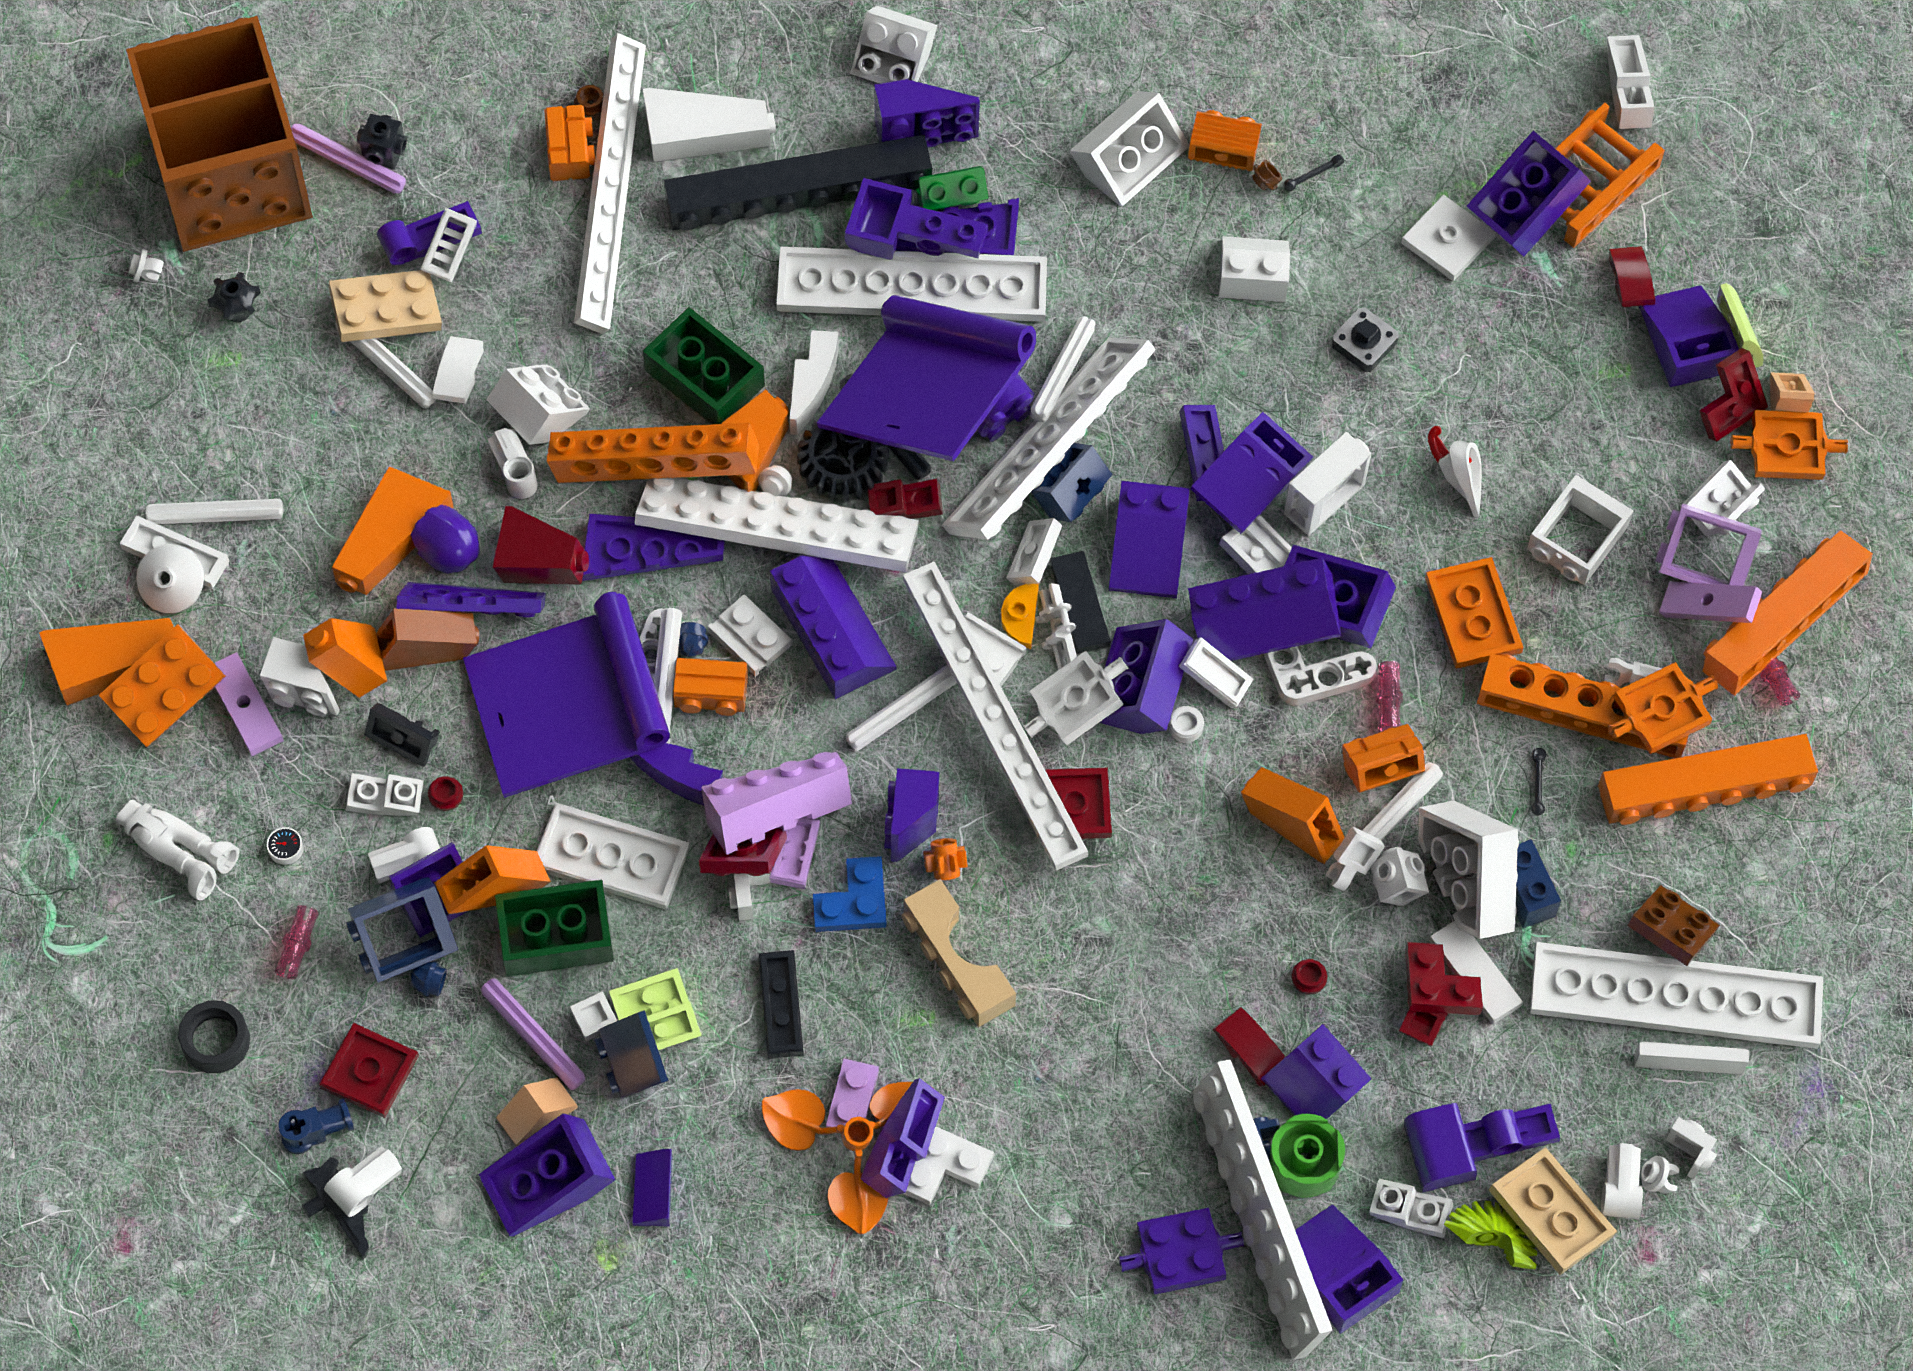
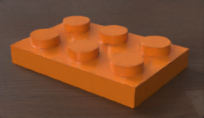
(1473, 612)
(162, 685)

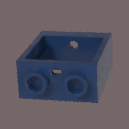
(412, 957)

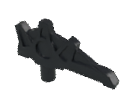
(353, 1225)

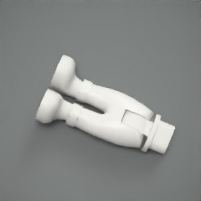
(160, 831)

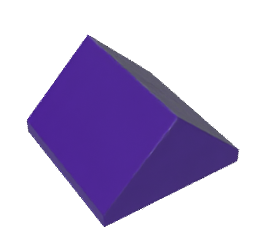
(432, 866)

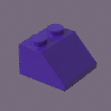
(1316, 1076)

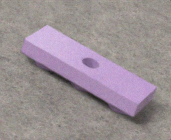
(1710, 602)
(254, 721)

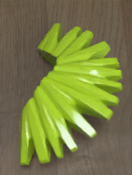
(1493, 1228)

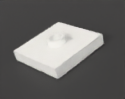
(1448, 237)

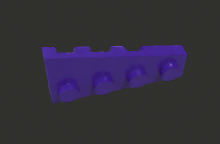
(1001, 228)
(624, 548)
(474, 599)

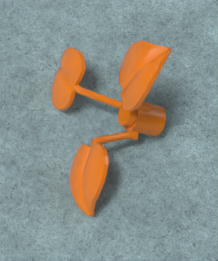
(794, 1121)

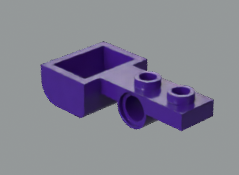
(886, 215)
(1447, 1148)

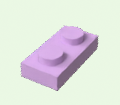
(852, 1092)

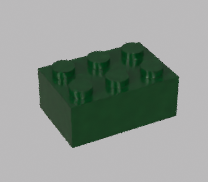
(703, 367)
(554, 928)

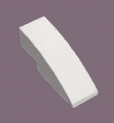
(1630, 82)
(813, 378)

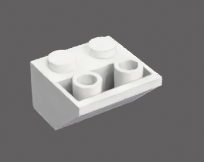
(892, 46)
(536, 402)
(295, 680)

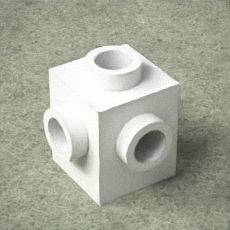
(1399, 876)

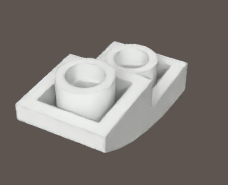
(456, 369)
(384, 796)
(1410, 1209)

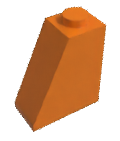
(770, 423)
(347, 654)
(1294, 813)
(490, 873)

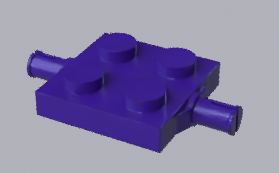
(1181, 1251)

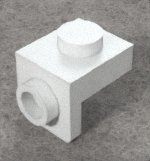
(740, 894)
(1693, 1140)

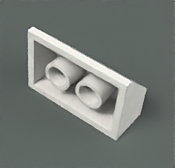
(1130, 147)

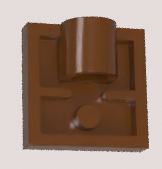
(1673, 925)

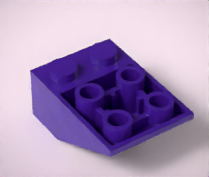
(916, 109)
(1688, 335)
(1251, 472)
(1346, 1268)

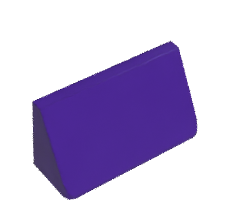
(652, 1188)

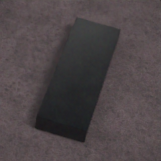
(1078, 590)
(781, 1004)

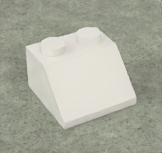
(1254, 269)

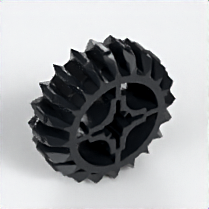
(833, 473)

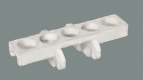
(1059, 634)

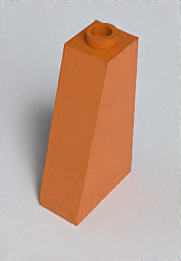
(385, 530)
(96, 655)

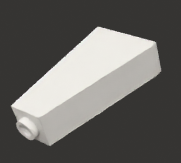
(704, 124)

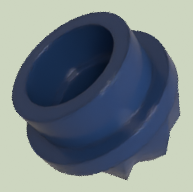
(692, 639)
(429, 978)

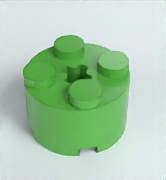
(1325, 1151)

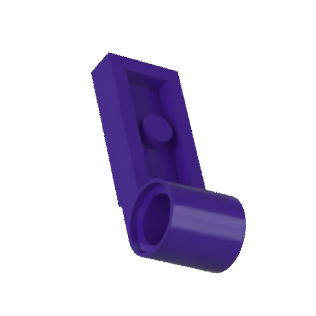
(413, 240)

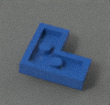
(858, 907)

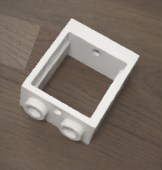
(1327, 483)
(1594, 504)

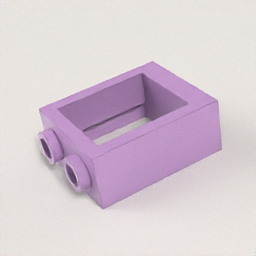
(1676, 525)

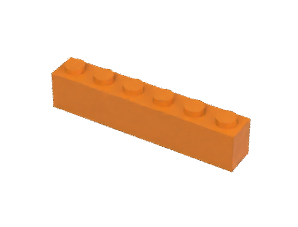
(1787, 611)
(1707, 779)

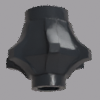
(234, 297)

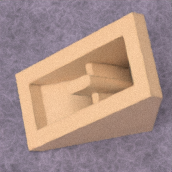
(1790, 392)
(534, 1108)

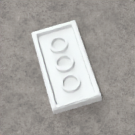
(625, 857)

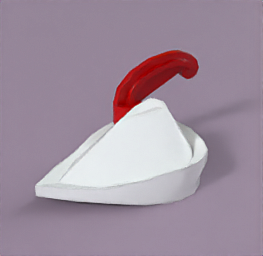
(1459, 467)

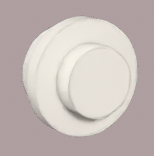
(775, 480)

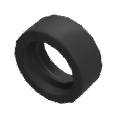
(204, 1012)

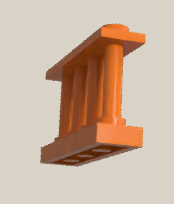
(1621, 182)

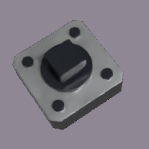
(1365, 339)

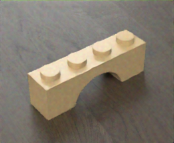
(981, 989)

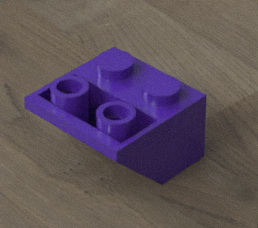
(911, 810)

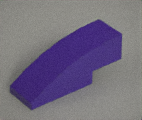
(675, 770)
(903, 1140)

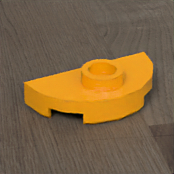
(1019, 613)

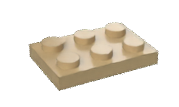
(384, 305)
(1552, 1211)

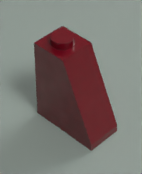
(537, 552)

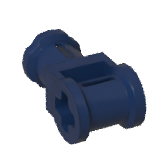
(313, 1126)

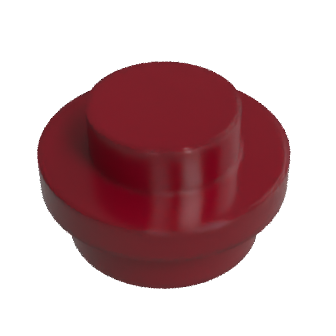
(445, 793)
(1309, 976)

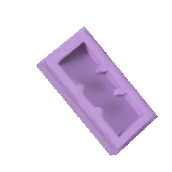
(796, 855)

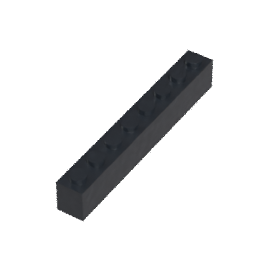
(793, 182)

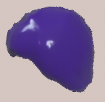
(446, 539)

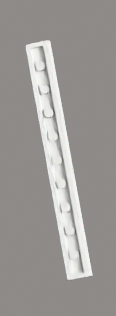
(609, 184)
(995, 716)

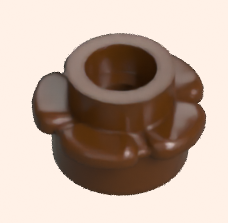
(590, 93)
(1266, 175)

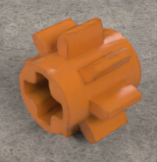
(945, 859)

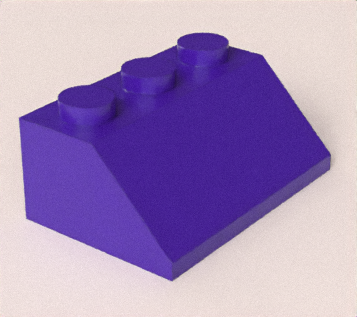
(1528, 193)
(1153, 678)

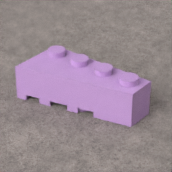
(775, 798)

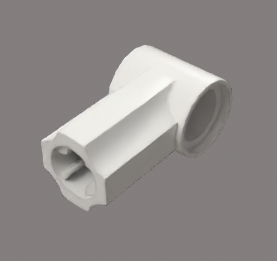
(513, 463)
(404, 853)
(355, 1187)
(1621, 1191)

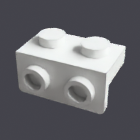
(1724, 494)

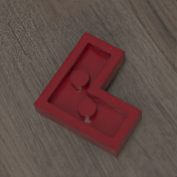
(1741, 396)
(1433, 990)

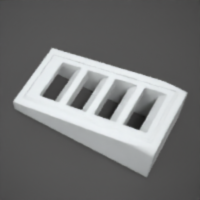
(461, 220)

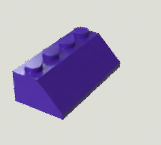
(1267, 610)
(830, 623)

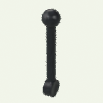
(1336, 161)
(1538, 757)

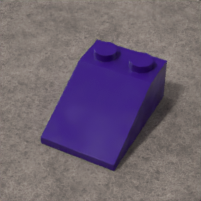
(1149, 539)
(1360, 594)
(547, 1174)

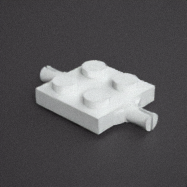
(1076, 697)

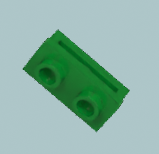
(952, 188)

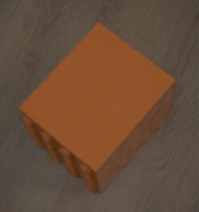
(220, 133)

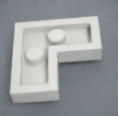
(948, 1156)

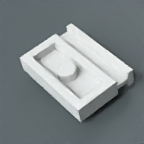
(1257, 547)
(750, 635)
(999, 649)

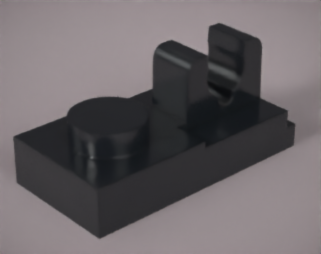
(400, 734)

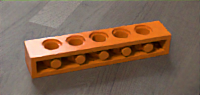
(653, 453)
(1560, 711)

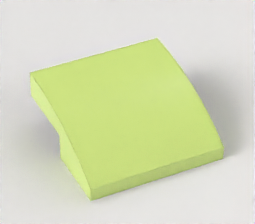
(1736, 317)
(664, 1004)

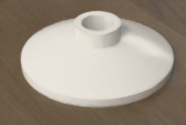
(184, 583)

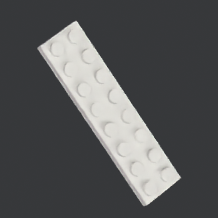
(860, 283)
(1046, 442)
(777, 522)
(1675, 996)
(1261, 1211)

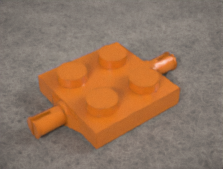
(1788, 444)
(1663, 707)

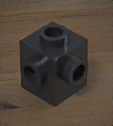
(382, 140)

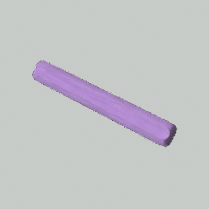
(348, 159)
(533, 1034)

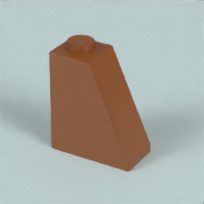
(425, 637)

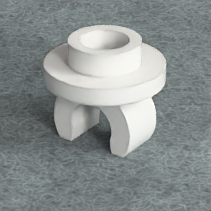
(146, 267)
(1655, 1174)

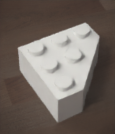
(1473, 865)

